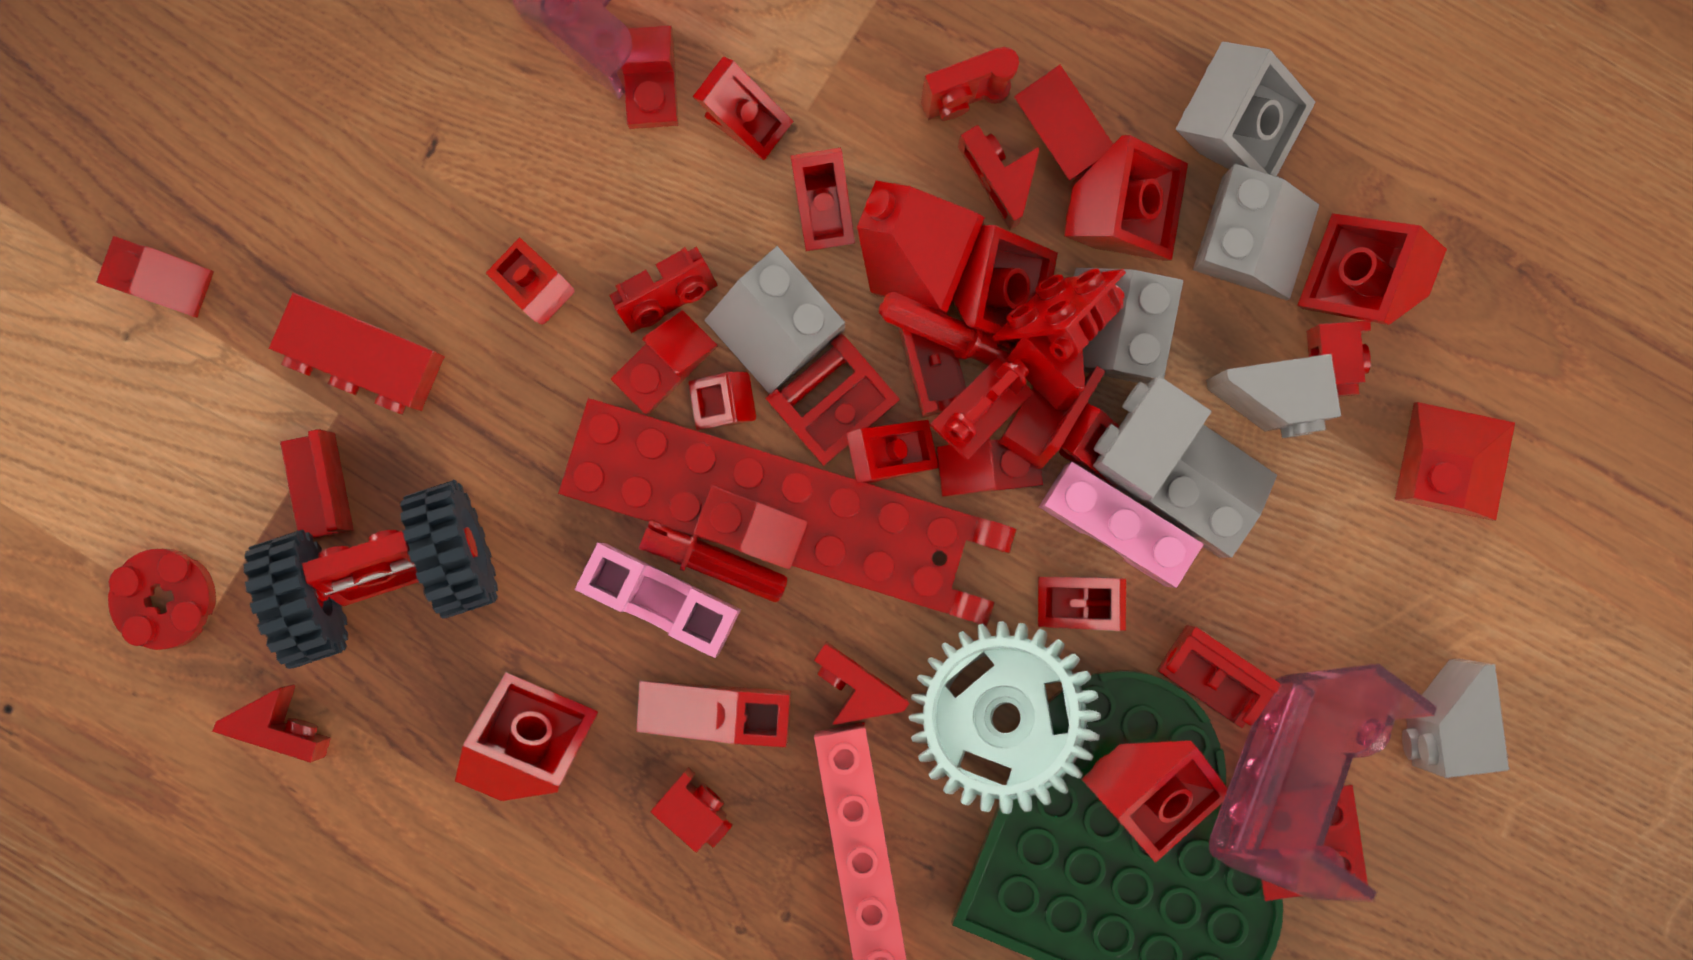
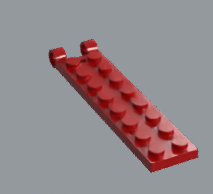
(852, 527)

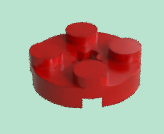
(135, 585)

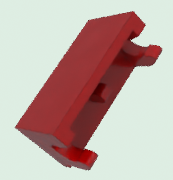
(1064, 122)
(933, 371)
(1218, 676)

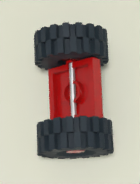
(302, 588)

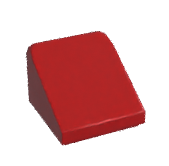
(722, 400)

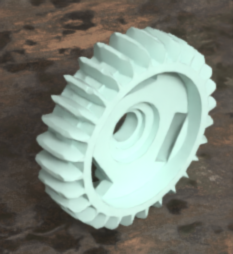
(967, 725)

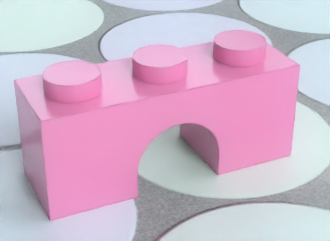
(1121, 524)
(658, 599)

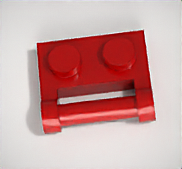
(981, 77)
(849, 407)

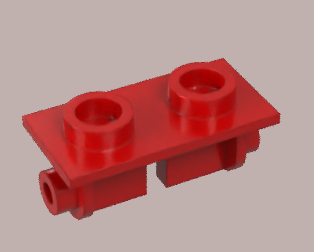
(683, 281)
(983, 406)

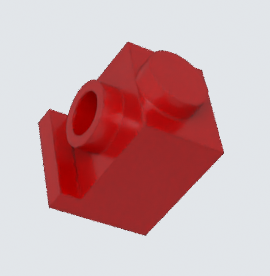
(1349, 355)
(693, 813)

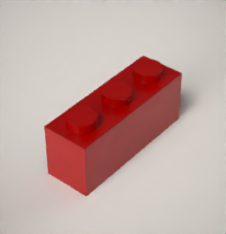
(355, 355)

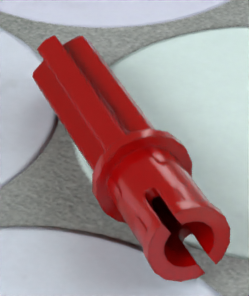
(943, 329)
(712, 561)

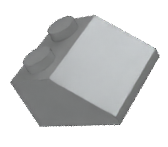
(1246, 110)
(1257, 232)
(774, 320)
(1139, 337)
(1282, 394)
(1149, 439)
(1214, 493)
(1467, 724)

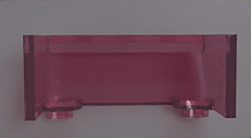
(1296, 771)

